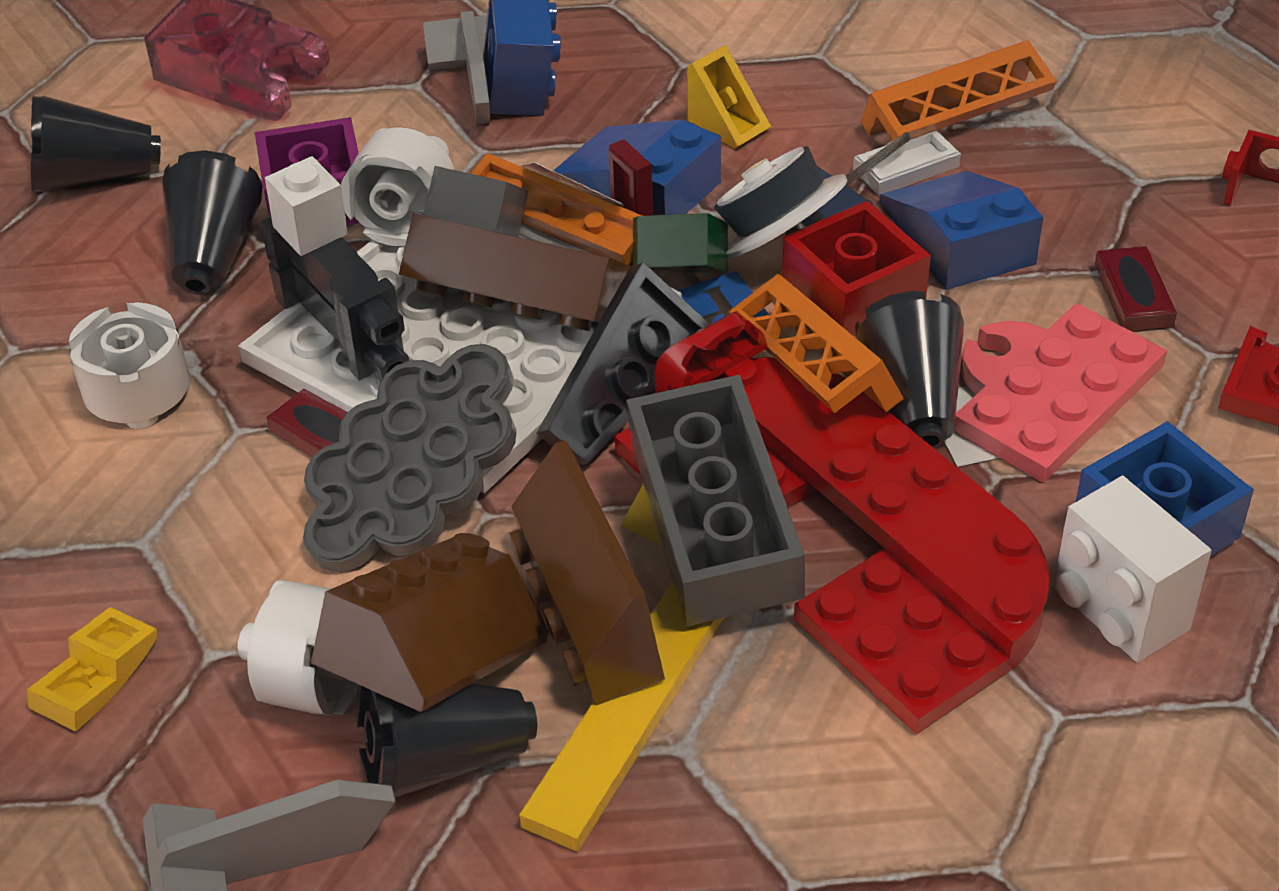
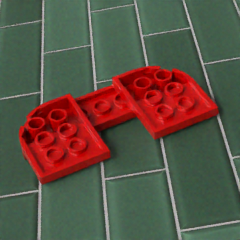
(958, 573)

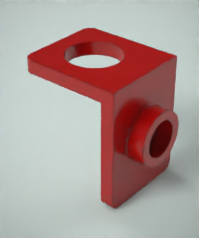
(1249, 162)

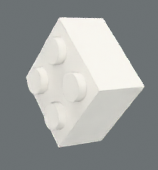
(1130, 568)

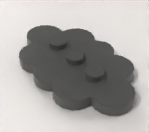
(409, 458)

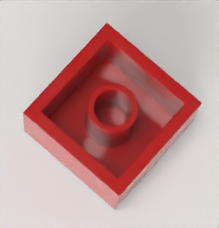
(853, 263)

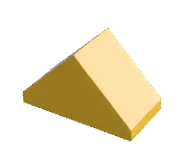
(722, 99)

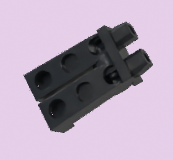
(343, 298)

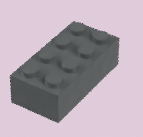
(716, 500)

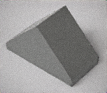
(475, 201)

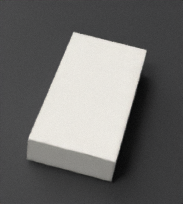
(911, 163)

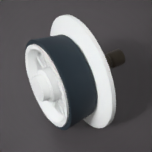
(775, 199)

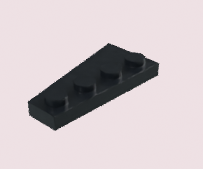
(618, 362)

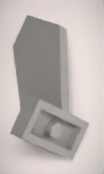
(461, 44)
(199, 853)

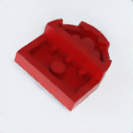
(708, 353)

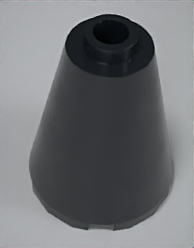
(86, 145)
(207, 216)
(923, 354)
(444, 741)

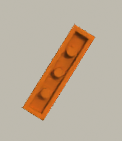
(954, 86)
(566, 211)
(818, 332)

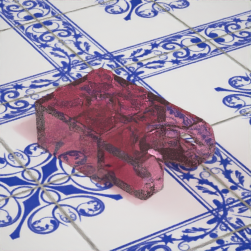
(233, 55)

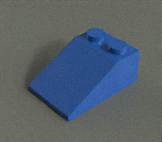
(681, 156)
(968, 226)

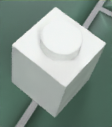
(306, 205)

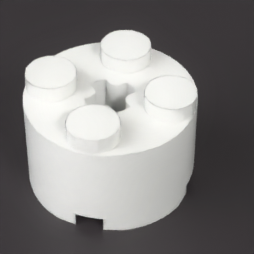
(392, 181)
(129, 364)
(281, 653)

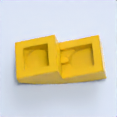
(98, 666)

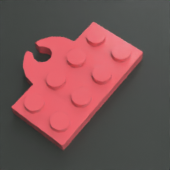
(1050, 386)

